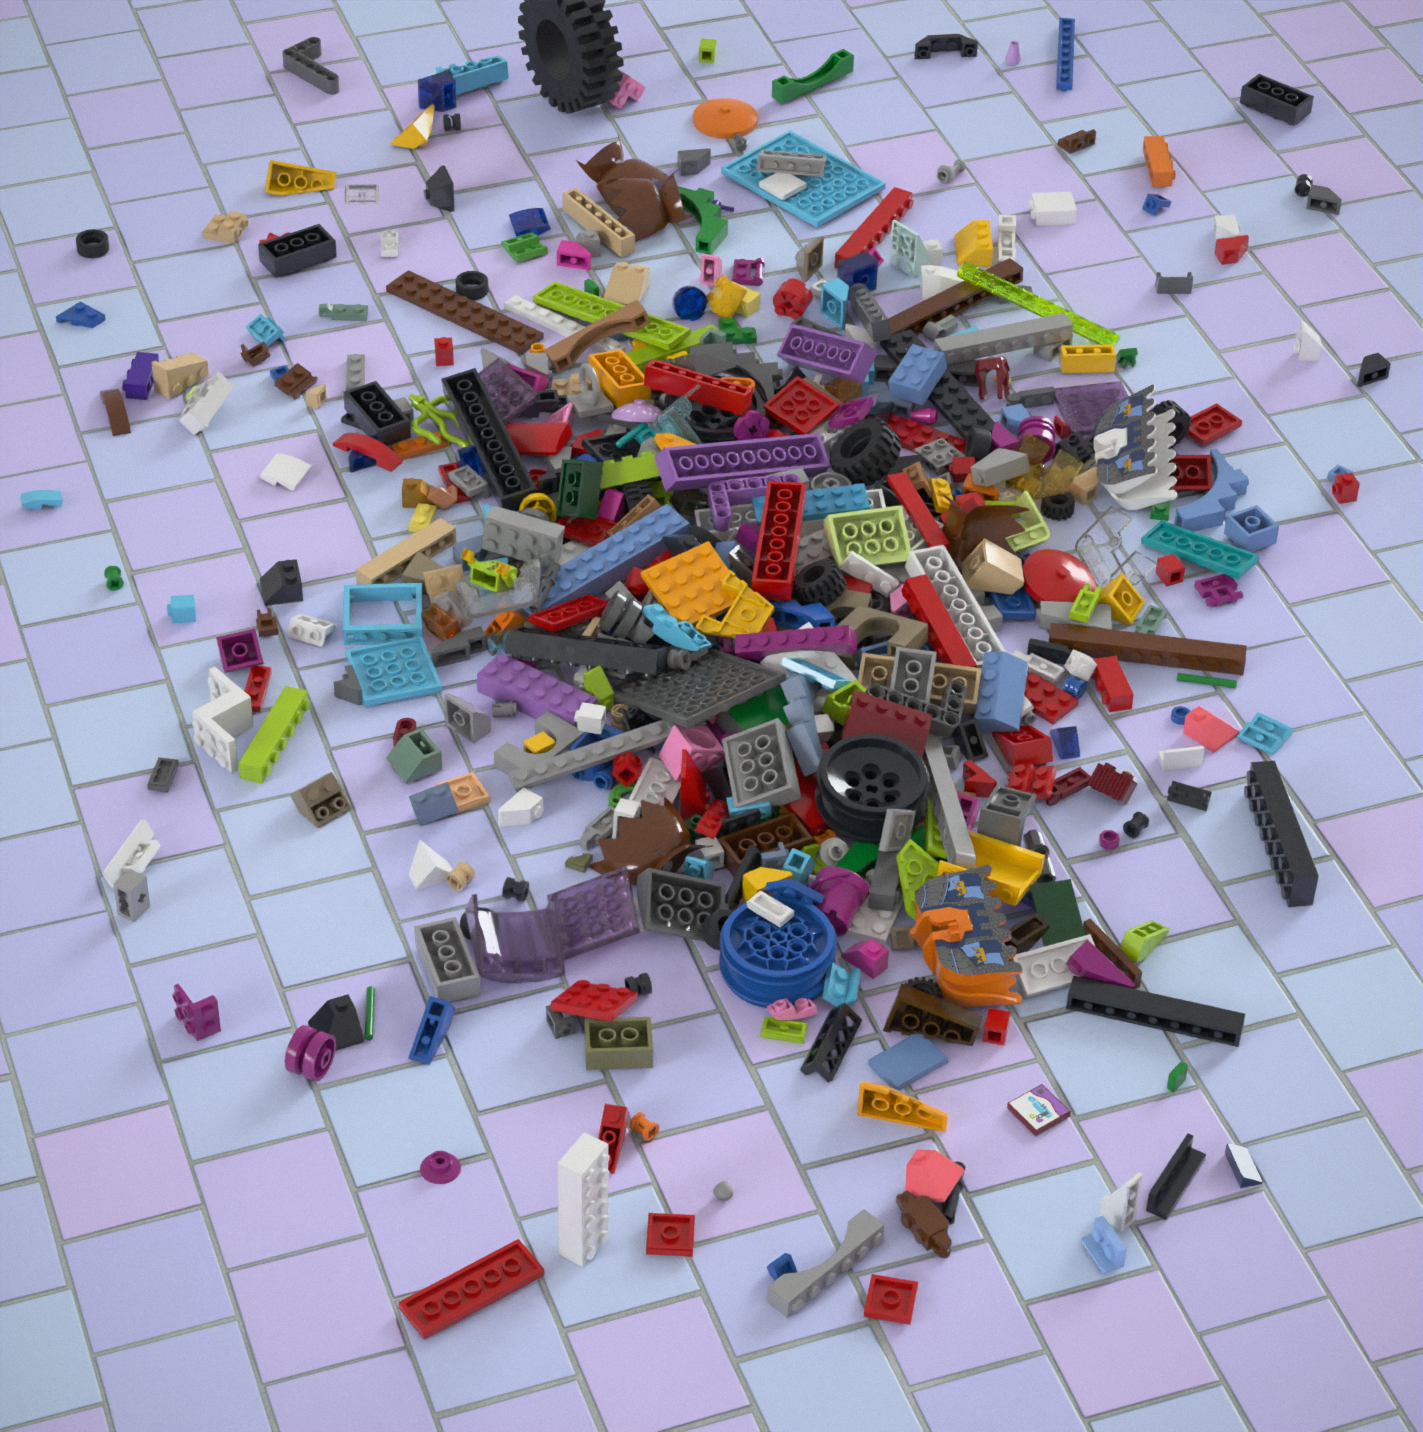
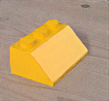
(974, 244)

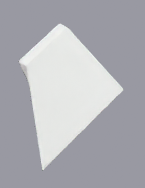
(428, 867)

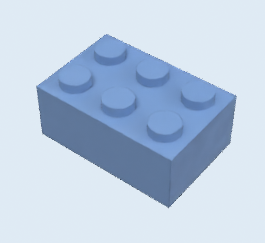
(917, 374)

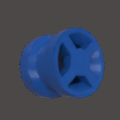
(1075, 687)

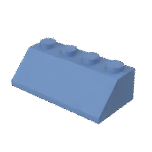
(1001, 692)

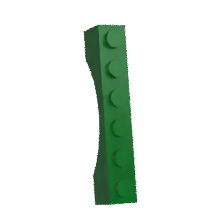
(836, 66)

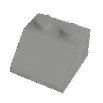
(466, 718)

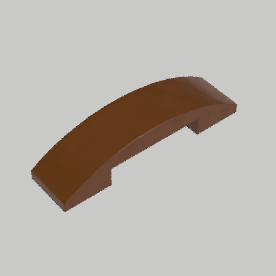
(116, 411)

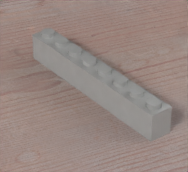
(1005, 338)

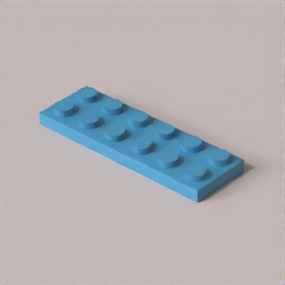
(825, 502)

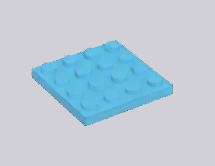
(394, 670)

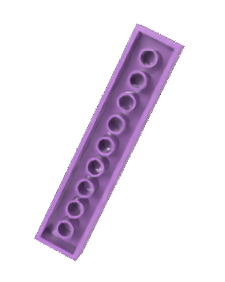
(703, 463)

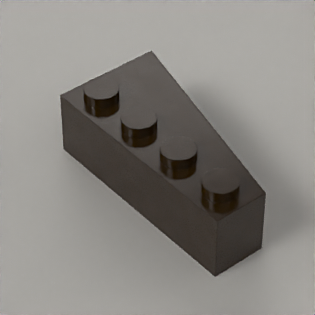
(932, 1017)

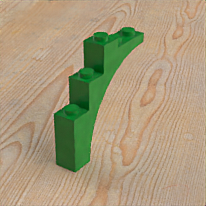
(707, 215)
(863, 856)

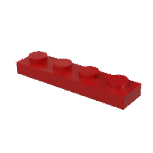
(712, 819)

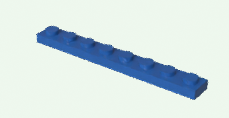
(1065, 54)

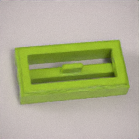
(783, 1030)

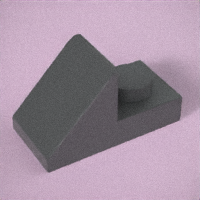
(349, 687)

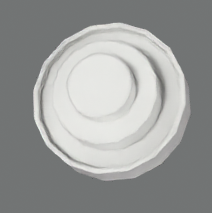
(832, 851)

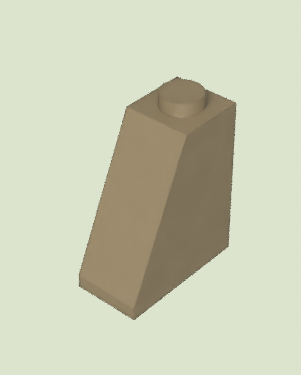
(415, 570)

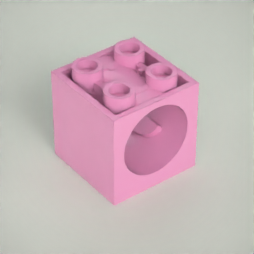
(697, 741)

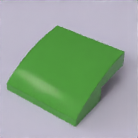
(524, 247)

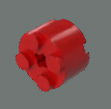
(792, 299)

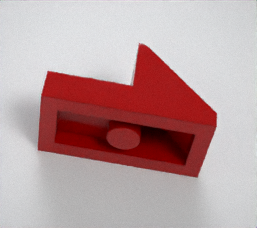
(977, 780)

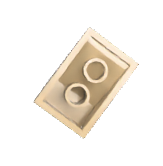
(627, 283)

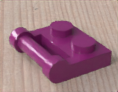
(742, 271)

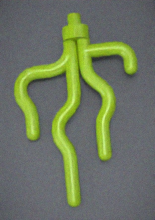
(429, 410)

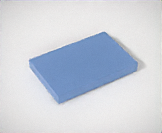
(907, 1061)

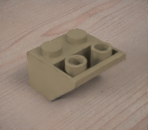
(320, 800)

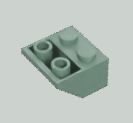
(415, 756)

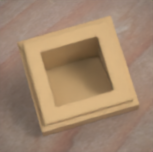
(316, 396)

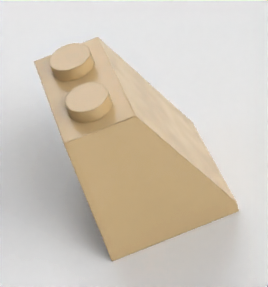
(992, 569)

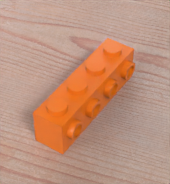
(1158, 161)

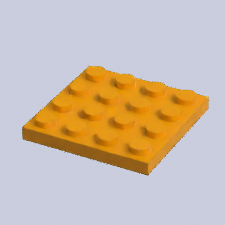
(691, 584)

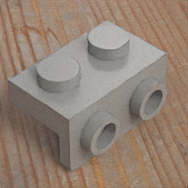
(450, 604)

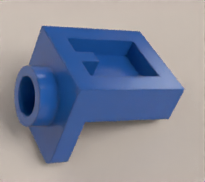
(1154, 202)

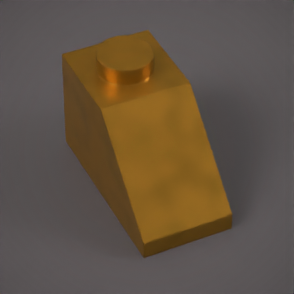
(415, 492)

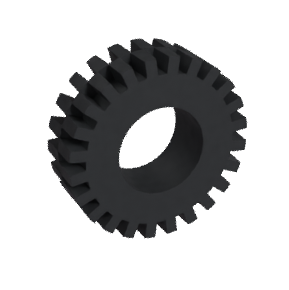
(571, 51)

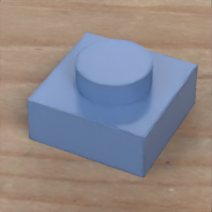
(1337, 470)

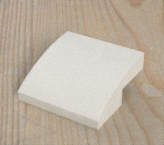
(285, 470)

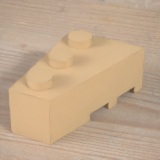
(178, 374)

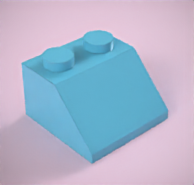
(835, 302)

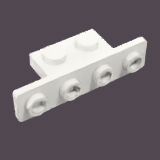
(133, 854)

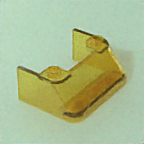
(1056, 479)

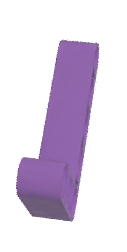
(738, 491)

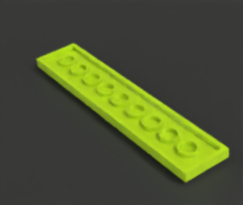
(593, 308)

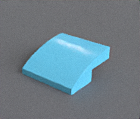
(1265, 733)

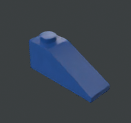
(432, 1030)

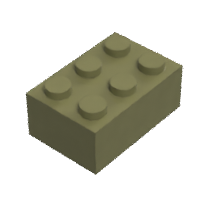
(619, 1043)

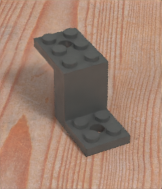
(1005, 814)

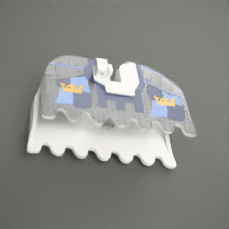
(1135, 453)

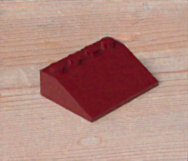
(878, 716)

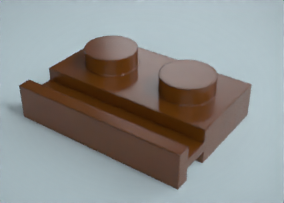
(295, 381)

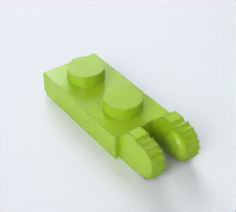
(1085, 603)

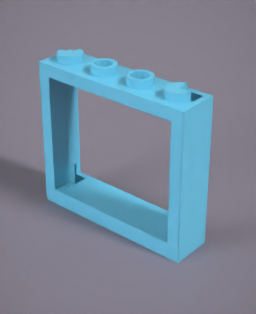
(381, 632)

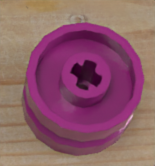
(310, 1053)

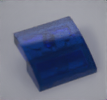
(529, 221)

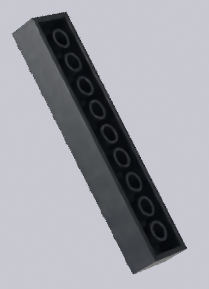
(486, 430)

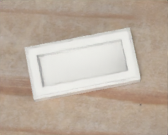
(770, 909)

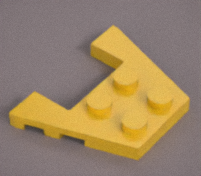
(746, 615)

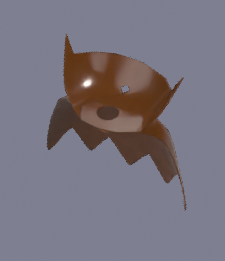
(602, 168)
(644, 210)
(982, 522)
(641, 838)

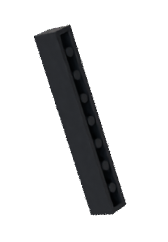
(1155, 1011)

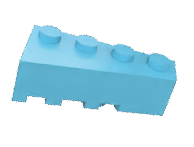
(477, 74)

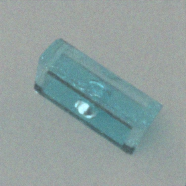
(496, 642)

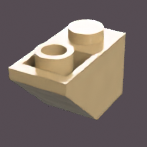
(1085, 486)

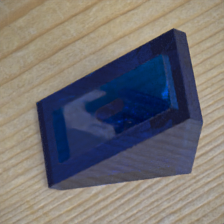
(1066, 742)

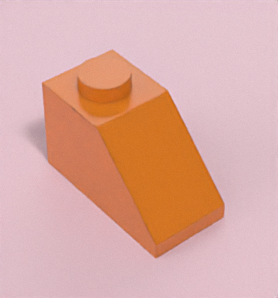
(987, 493)

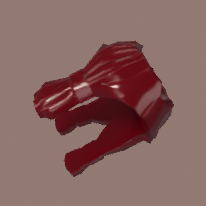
(1002, 368)

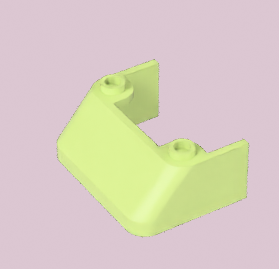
(1035, 527)

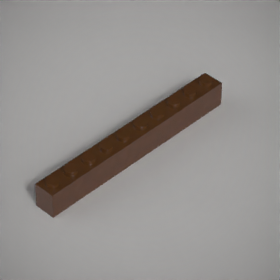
(952, 300)
(1151, 648)

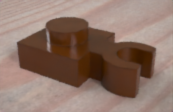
(266, 624)

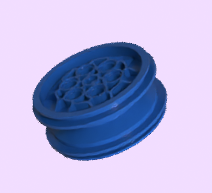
(774, 962)

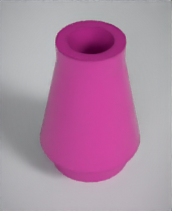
(925, 416)

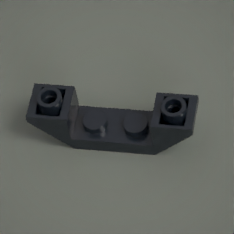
(945, 42)

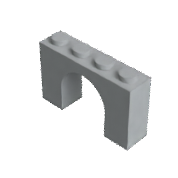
(565, 735)

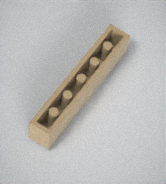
(593, 217)
(393, 562)

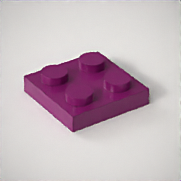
(850, 413)

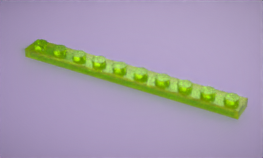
(1035, 303)

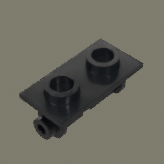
(1189, 795)

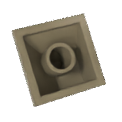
(810, 258)

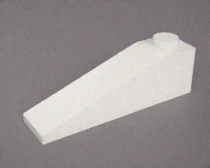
(936, 279)

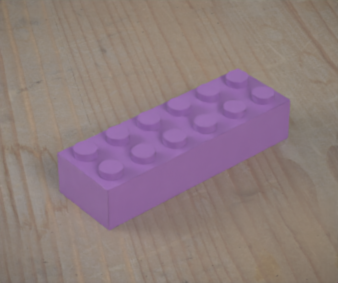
(827, 353)
(531, 689)

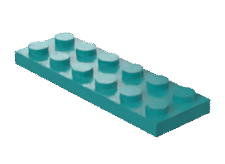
(1200, 549)

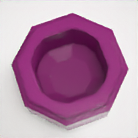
(1109, 839)

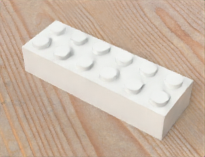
(583, 1199)

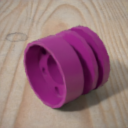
(1041, 429)

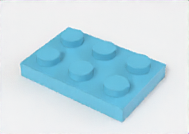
(815, 673)

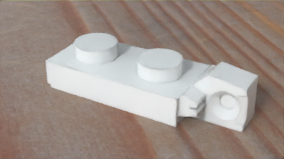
(1042, 667)

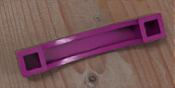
(829, 639)

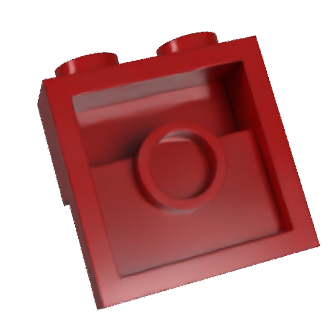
(1032, 780)

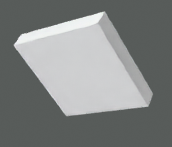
(782, 185)

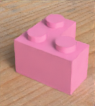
(628, 88)

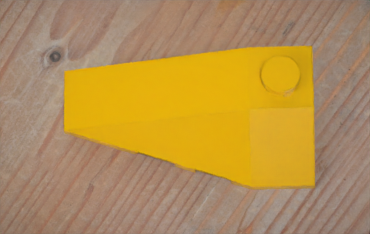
(292, 179)

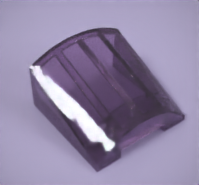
(517, 944)

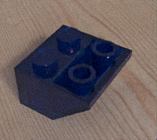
(437, 90)

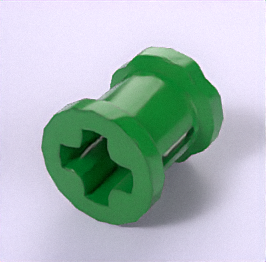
(114, 581)

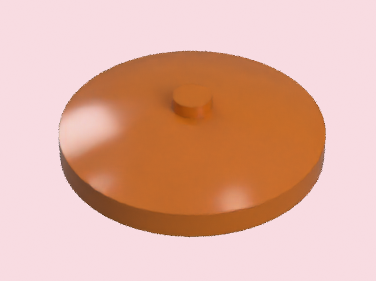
(725, 118)

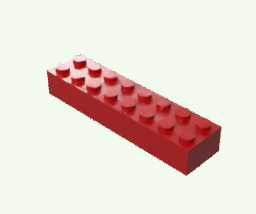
(779, 540)

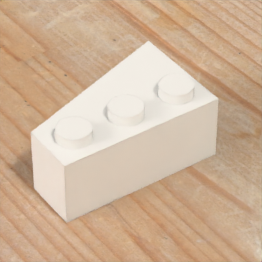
(205, 403)

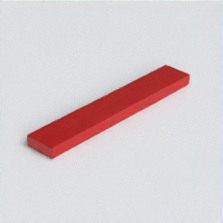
(917, 510)

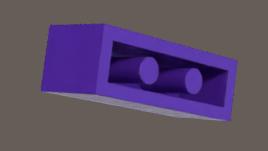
(140, 376)

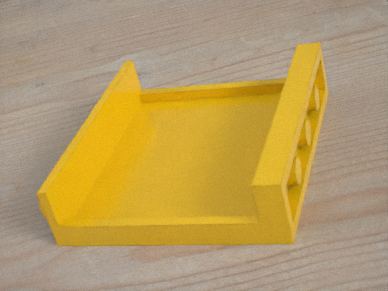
(1011, 866)

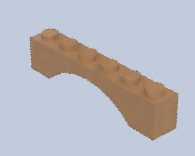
(626, 319)

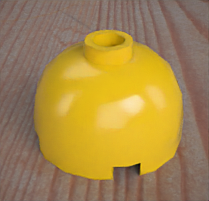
(541, 502)

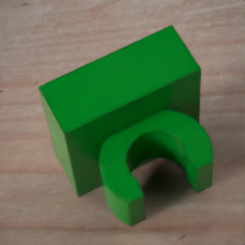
(1127, 355)

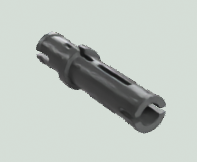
(552, 571)

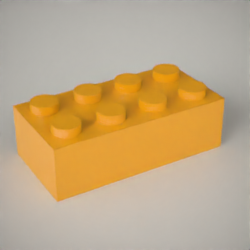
(619, 377)

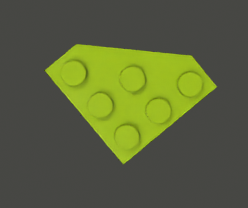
(914, 870)

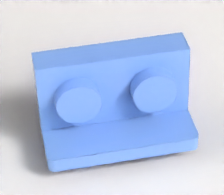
(1105, 1246)

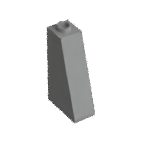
(1058, 612)

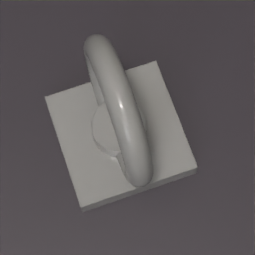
(589, 402)

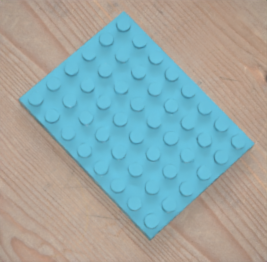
(824, 196)

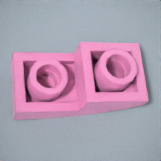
(784, 1010)

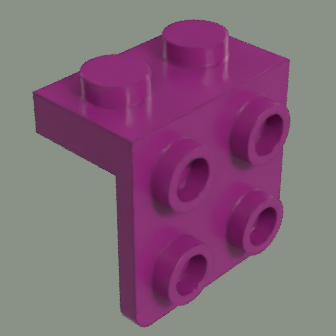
(199, 1018)

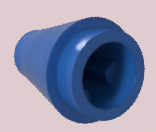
(604, 779)

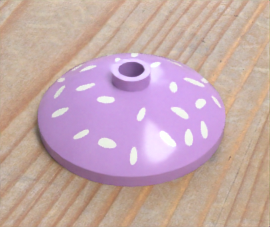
(636, 412)

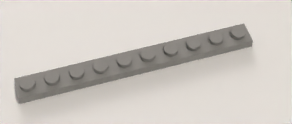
(591, 755)

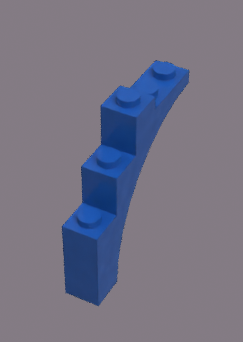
(794, 615)

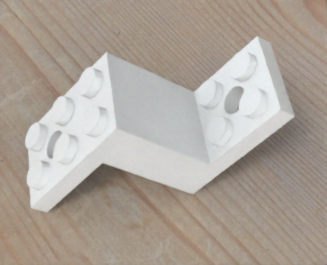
(222, 719)

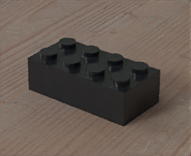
(1276, 99)
(297, 250)
(377, 413)

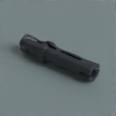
(951, 1202)

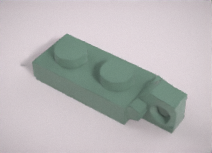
(344, 312)
(1151, 620)

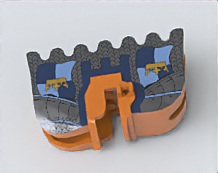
(964, 939)

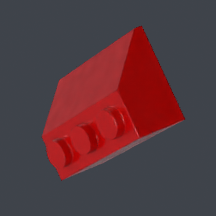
(1192, 473)

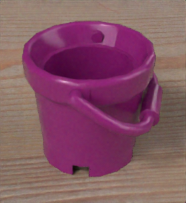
(842, 894)

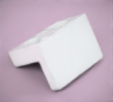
(1181, 758)

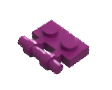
(1217, 585)

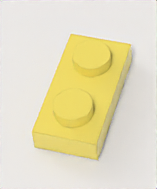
(422, 517)

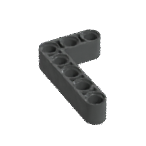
(300, 61)
(944, 718)

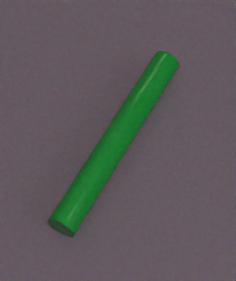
(1206, 680)
(369, 1014)

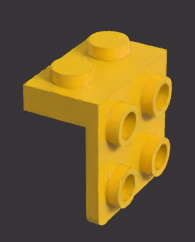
(725, 297)

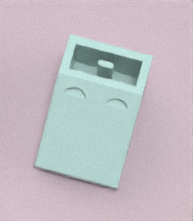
(907, 250)

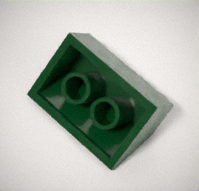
(579, 489)

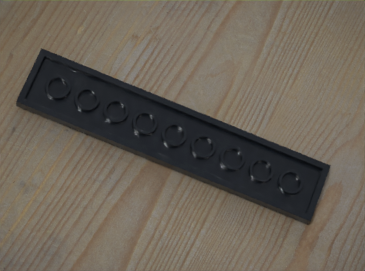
(948, 394)

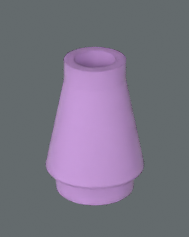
(1013, 54)

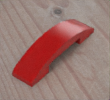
(371, 447)

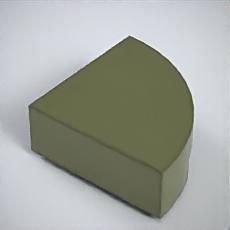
(579, 863)

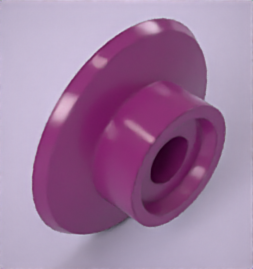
(440, 1167)

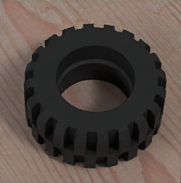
(865, 451)

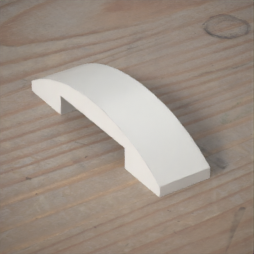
(1006, 237)

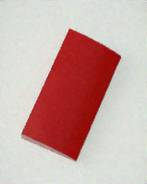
(539, 437)

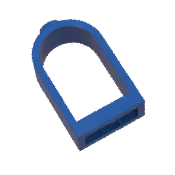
(589, 738)

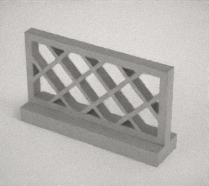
(791, 163)

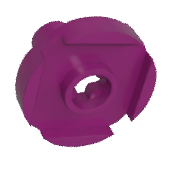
(755, 418)

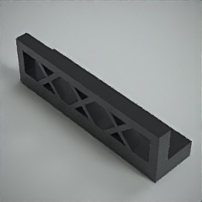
(828, 1037)
(1175, 1179)

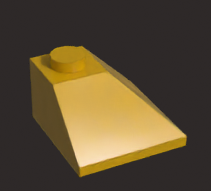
(1123, 599)

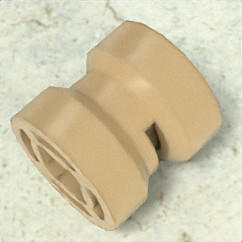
(616, 715)
(457, 878)

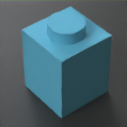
(182, 609)

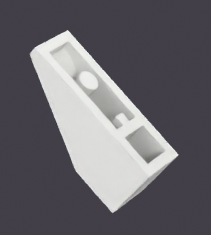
(1122, 1204)

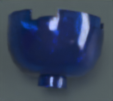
(689, 303)

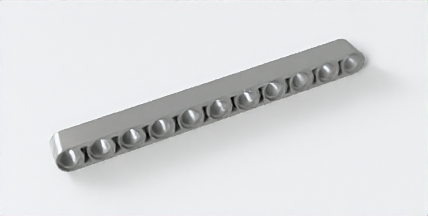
(947, 806)

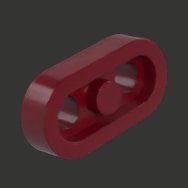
(403, 727)

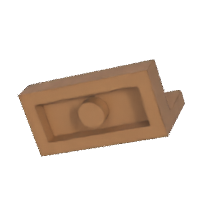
(918, 477)

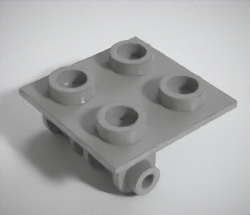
(938, 455)

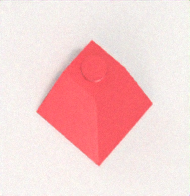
(1208, 729)
(931, 1175)

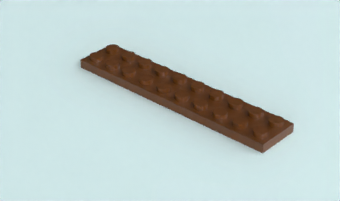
(464, 312)

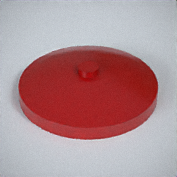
(1055, 576)

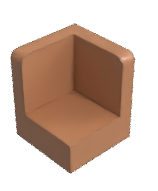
(442, 497)

